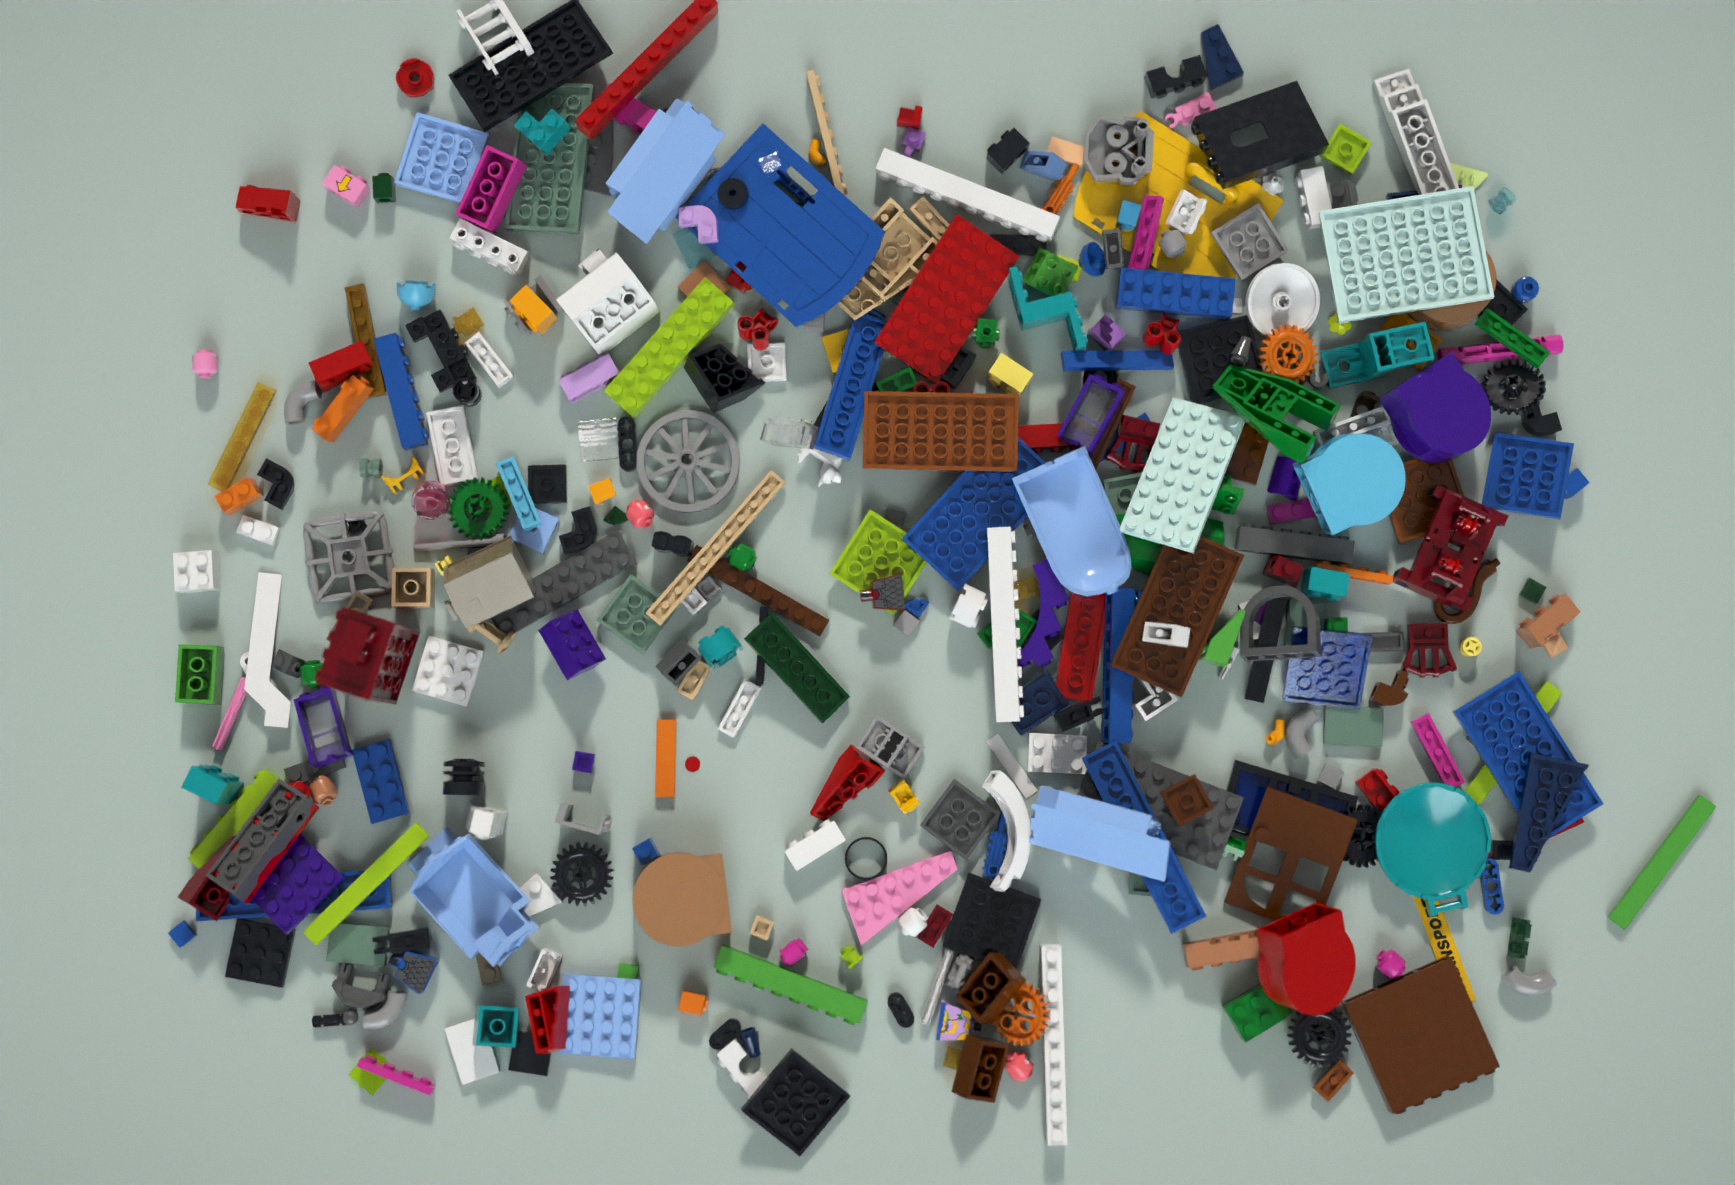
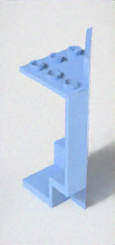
(662, 169)
(1099, 832)
(471, 897)

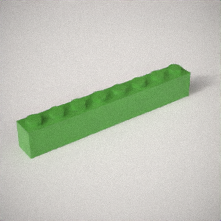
(791, 984)

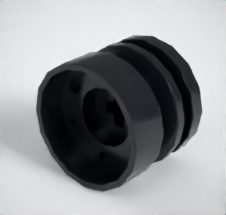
(463, 777)

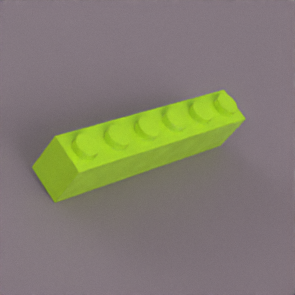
(235, 818)

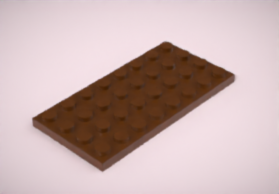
(1184, 592)

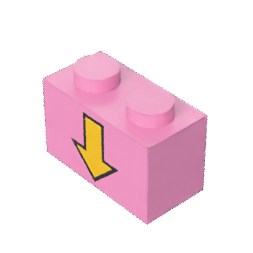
(346, 186)

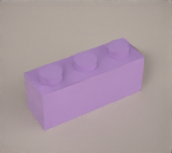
(589, 377)

